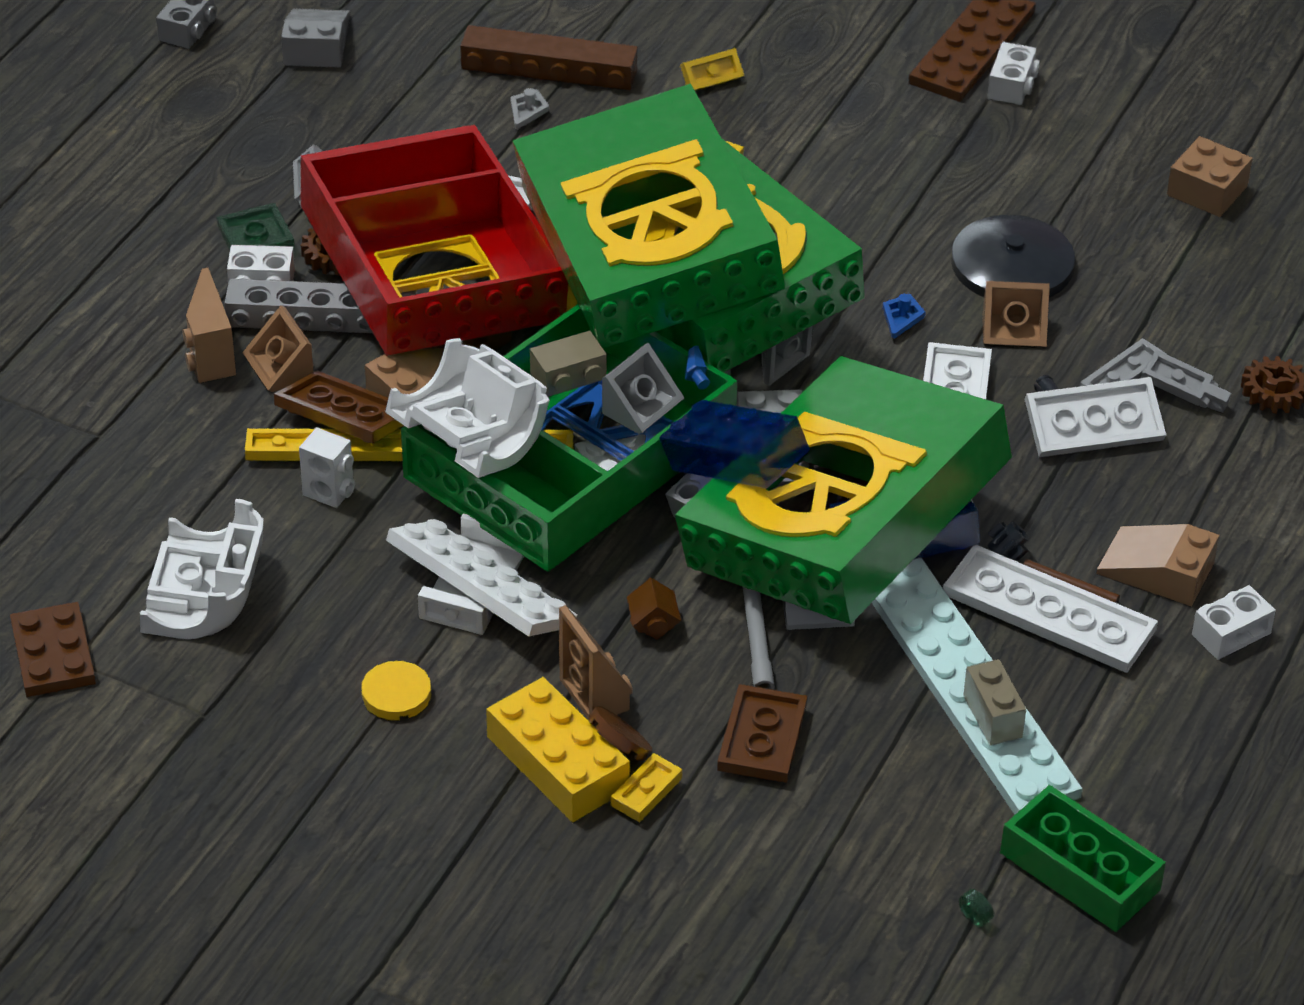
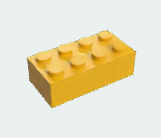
(557, 748)

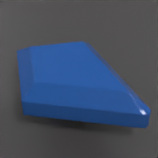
(902, 314)

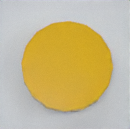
(396, 690)

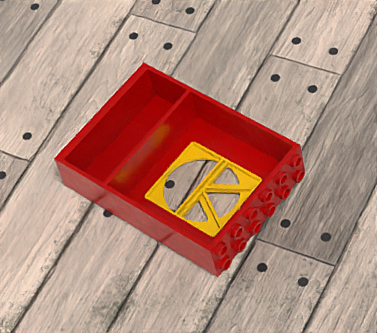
(429, 195)

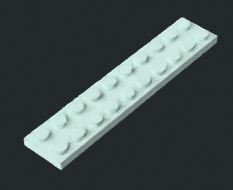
(940, 650)

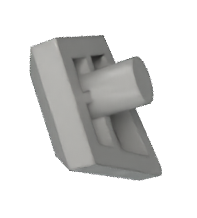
(528, 107)

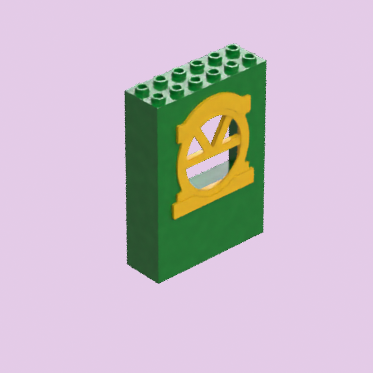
(626, 171)
(907, 437)

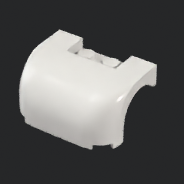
(477, 406)
(203, 577)

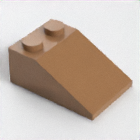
(208, 333)
(402, 371)
(1162, 559)
(588, 670)

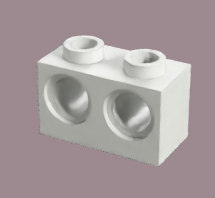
(1013, 73)
(261, 263)
(326, 467)
(1233, 622)

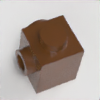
(653, 609)

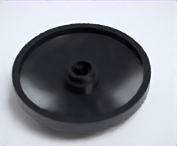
(1012, 251)

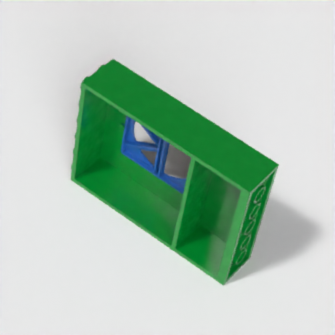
(553, 494)

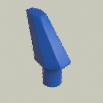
(696, 368)

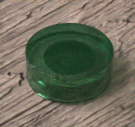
(976, 907)

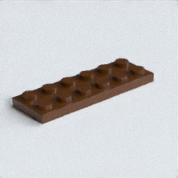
(970, 46)

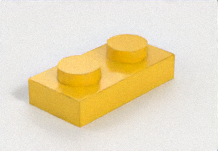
(712, 69)
(646, 787)

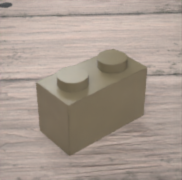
(568, 363)
(994, 702)

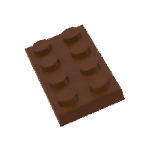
(339, 406)

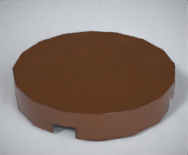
(620, 733)

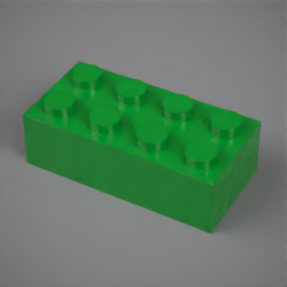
(1082, 857)

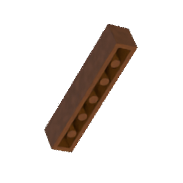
(549, 57)

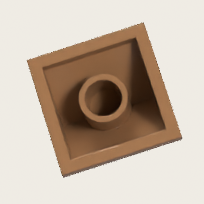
(1015, 313)
(280, 352)

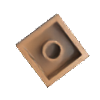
(1209, 176)

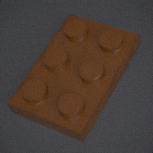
(52, 649)
(762, 733)

